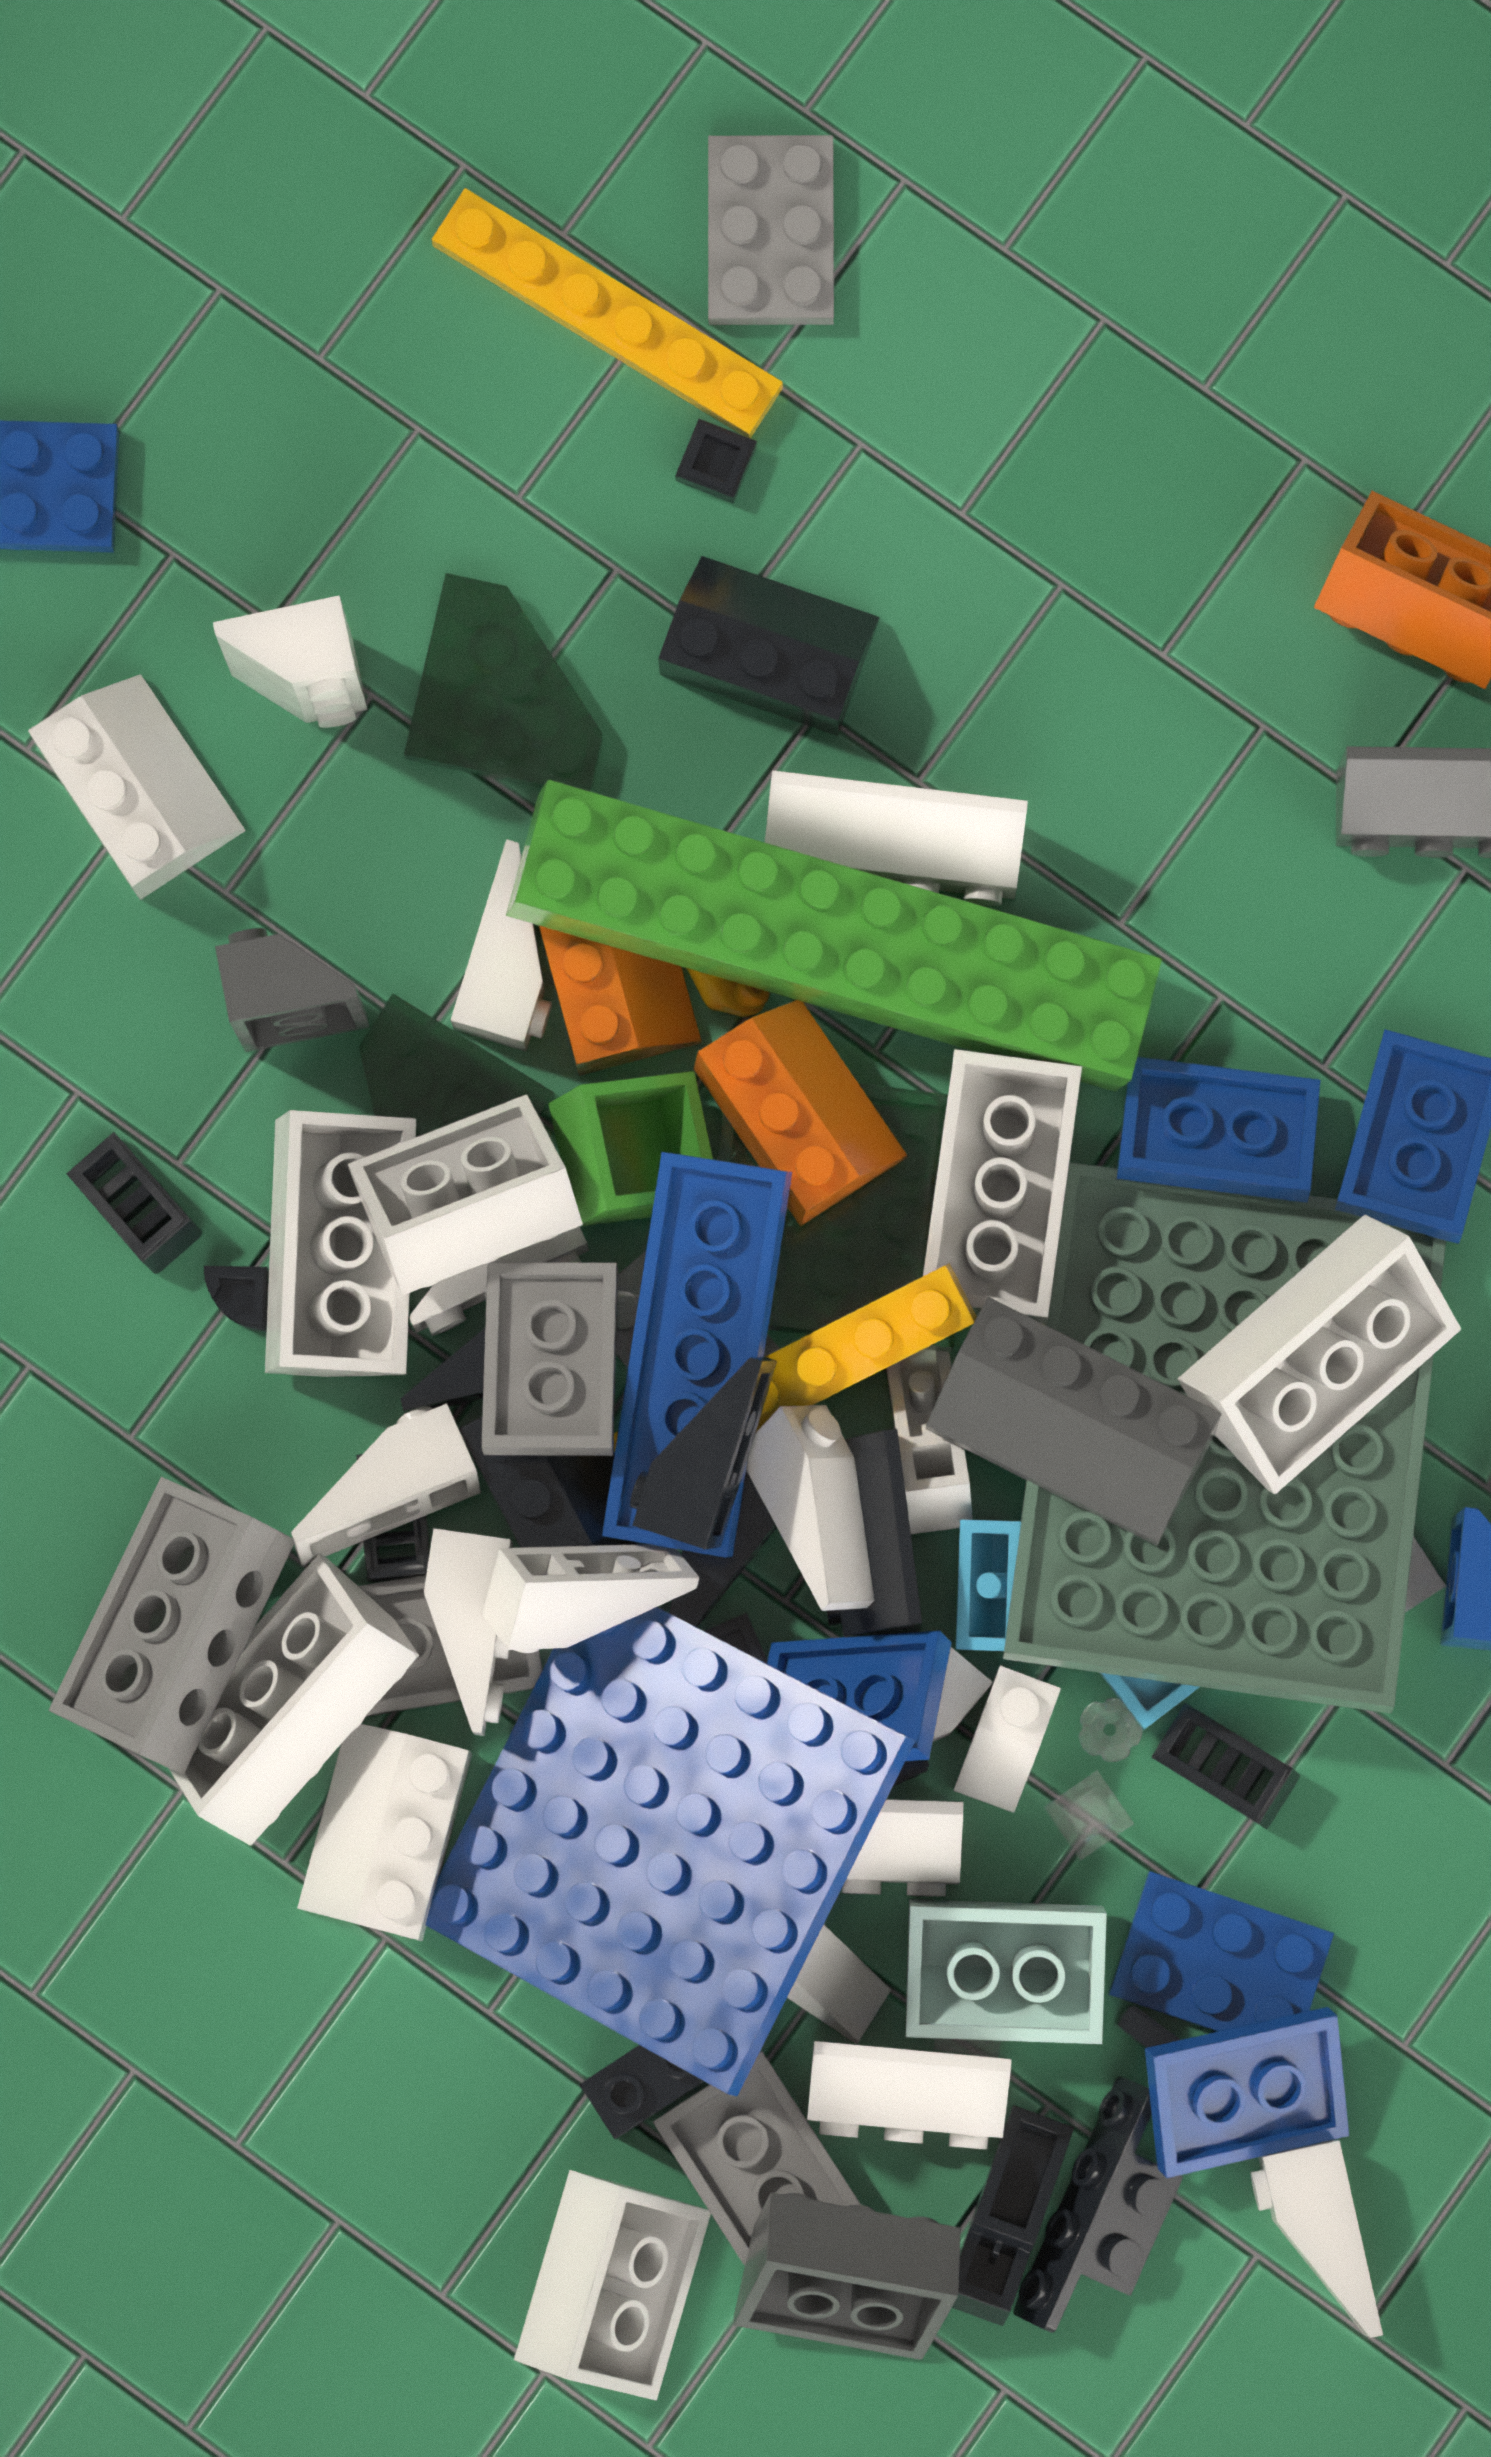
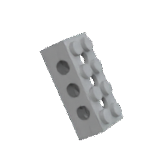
(172, 1625)

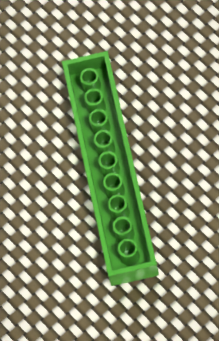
(831, 935)

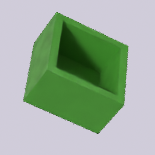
(615, 1139)

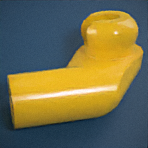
(729, 996)

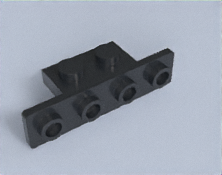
(1105, 2214)

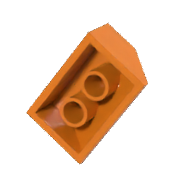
(1415, 589)
(617, 1002)
(798, 1107)

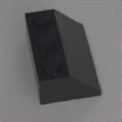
(767, 645)
(548, 1496)
(887, 1540)

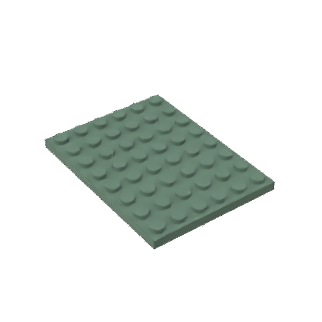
(1246, 1584)

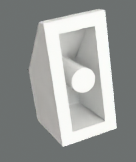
(1007, 1739)

